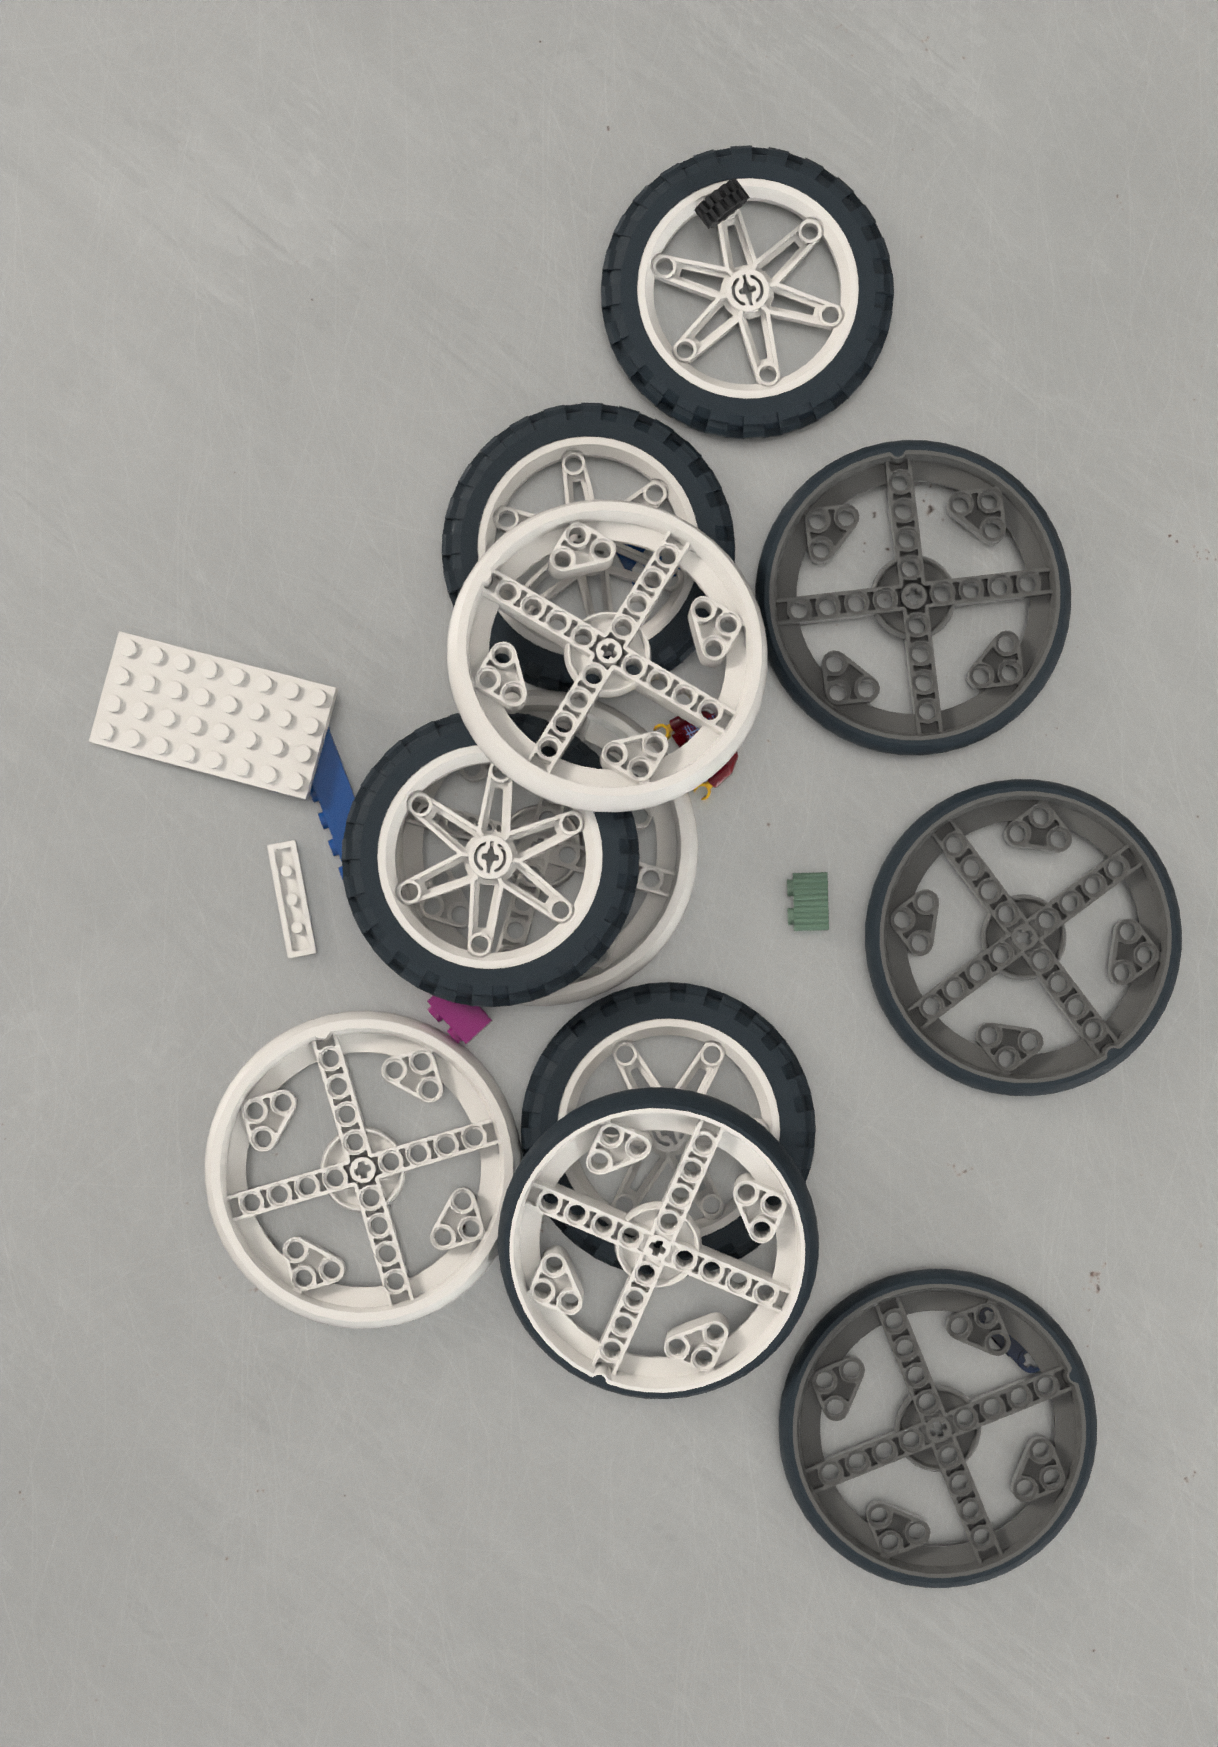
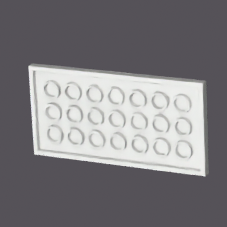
(213, 715)

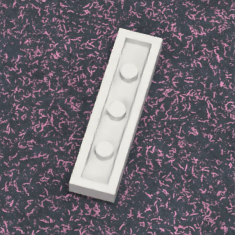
(292, 899)

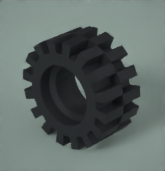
(721, 203)

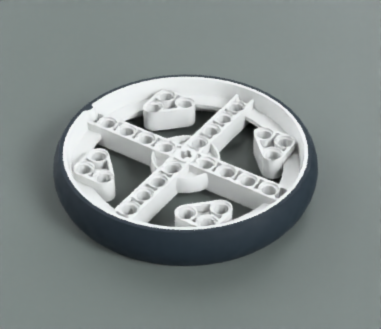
(682, 1371)

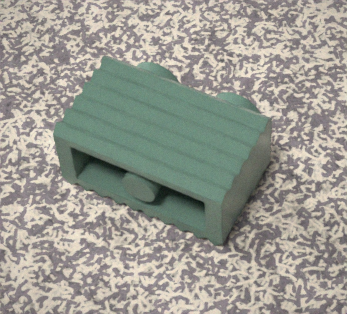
(810, 901)

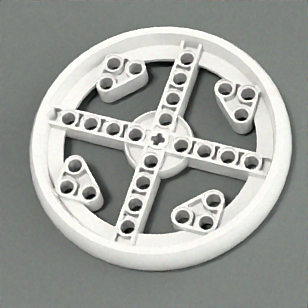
(600, 525)
(657, 915)
(234, 1129)

